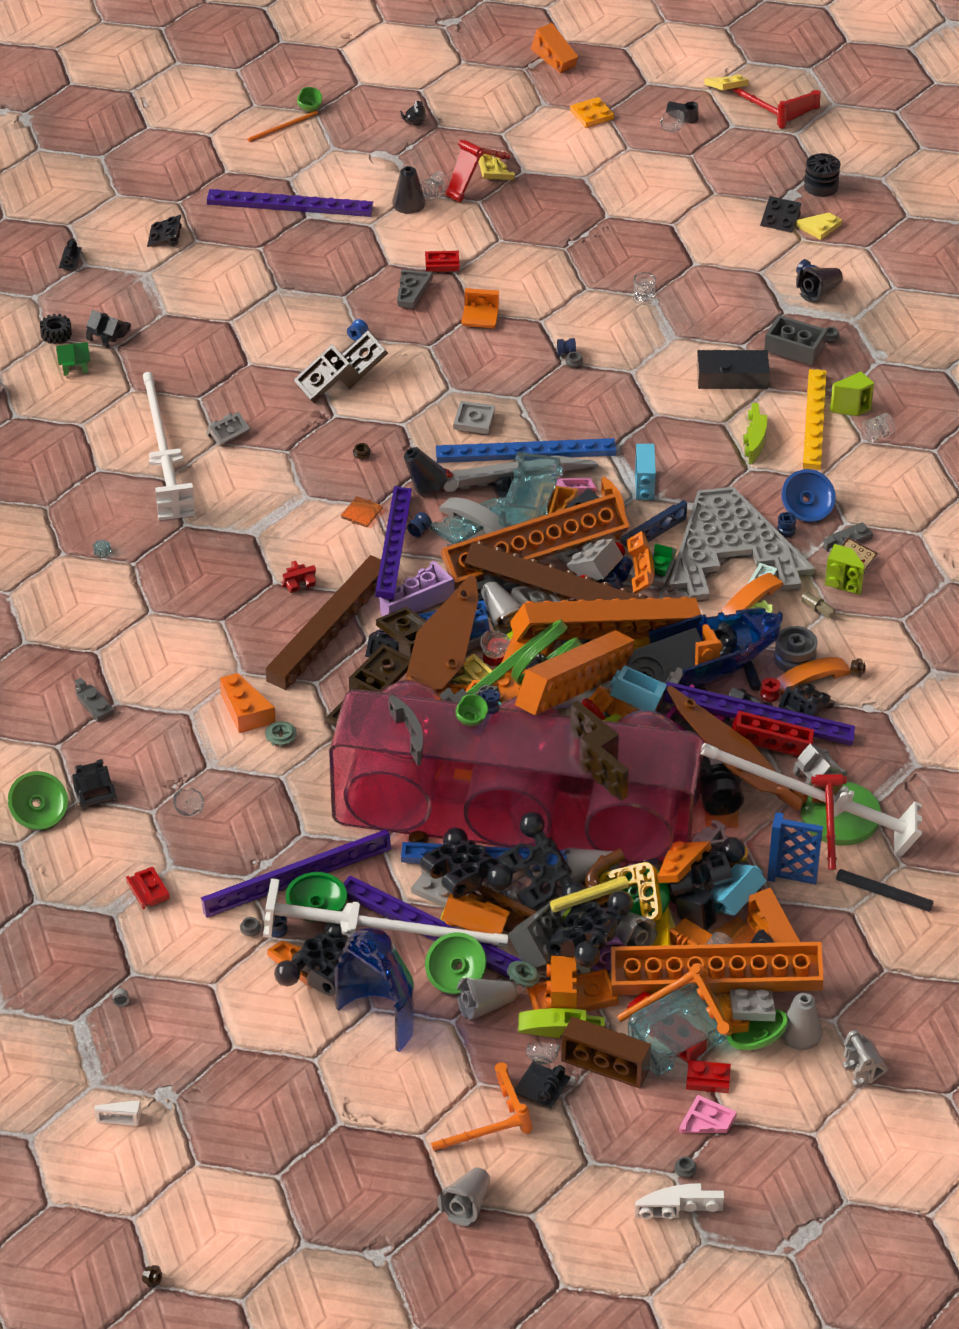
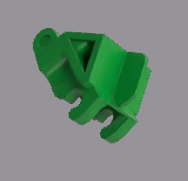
(72, 355)

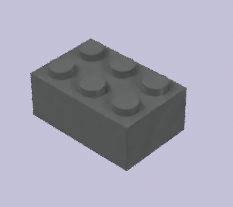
(795, 340)

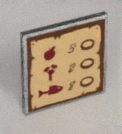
(865, 554)

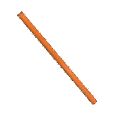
(282, 126)

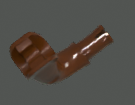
(600, 866)

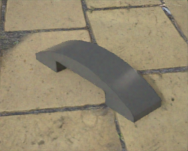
(402, 713)

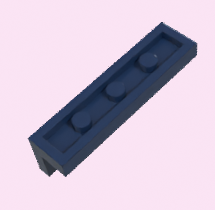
(660, 523)

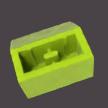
(852, 395)
(844, 570)

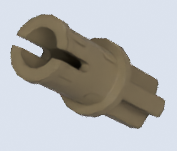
(818, 604)

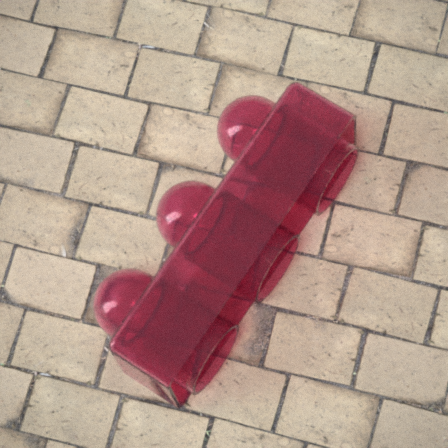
(509, 767)

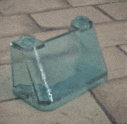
(530, 489)
(674, 1026)

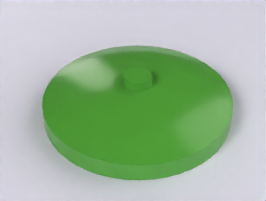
(848, 827)

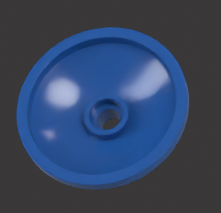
(815, 488)

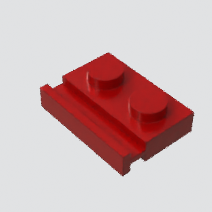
(442, 261)
(147, 887)
(708, 1076)

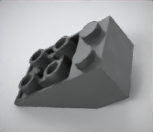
(534, 934)

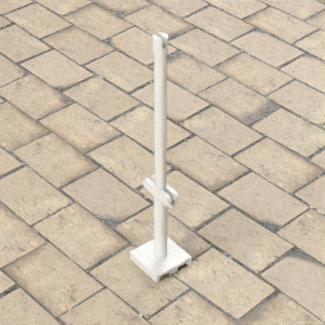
(173, 499)
(904, 828)
(350, 918)

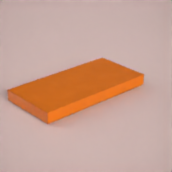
(593, 992)

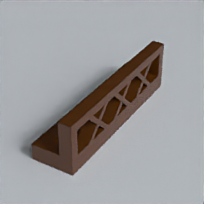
(514, 918)

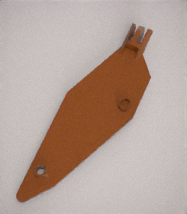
(444, 638)
(728, 740)

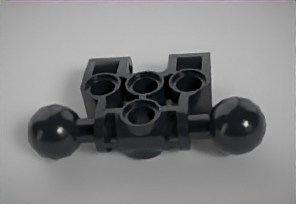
(532, 826)
(464, 865)
(711, 867)
(590, 929)
(315, 960)

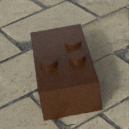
(606, 1052)

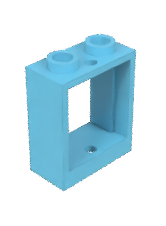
(645, 471)
(637, 688)

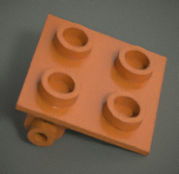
(688, 934)

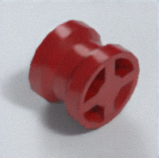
(770, 690)

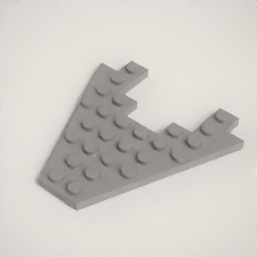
(729, 526)

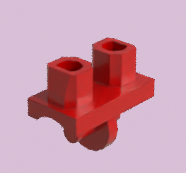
(297, 574)

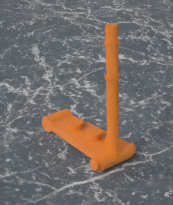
(697, 974)
(520, 1118)

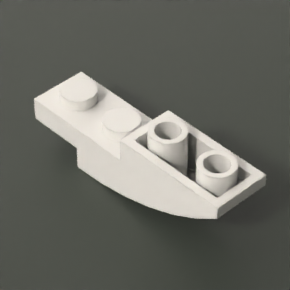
(671, 1200)

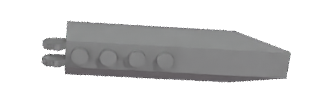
(483, 475)

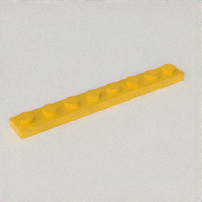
(814, 419)

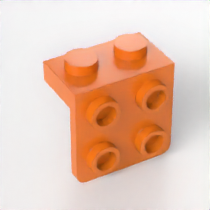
(480, 308)
(708, 648)

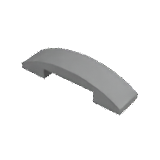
(472, 512)

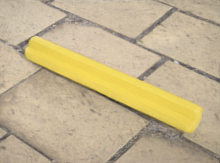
(589, 894)

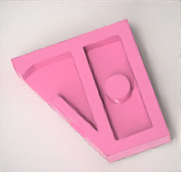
(707, 1117)

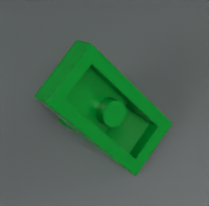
(663, 558)

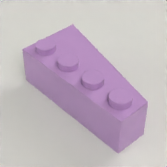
(420, 592)

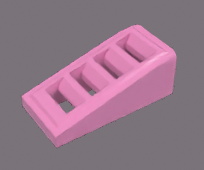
(577, 483)

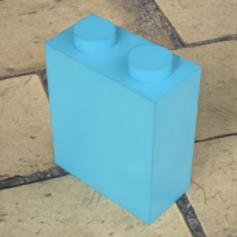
(735, 894)

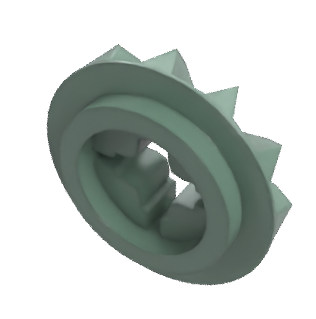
(273, 730)
(528, 971)

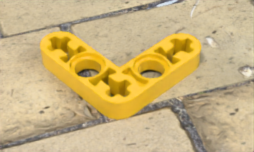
(638, 879)

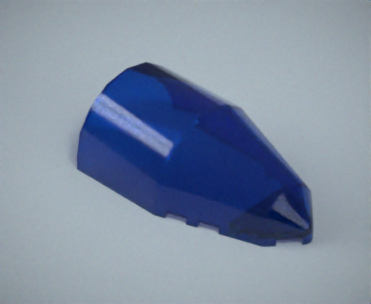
(754, 631)
(376, 968)

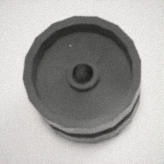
(794, 647)

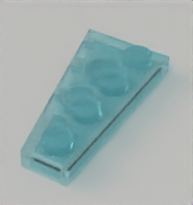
(460, 529)

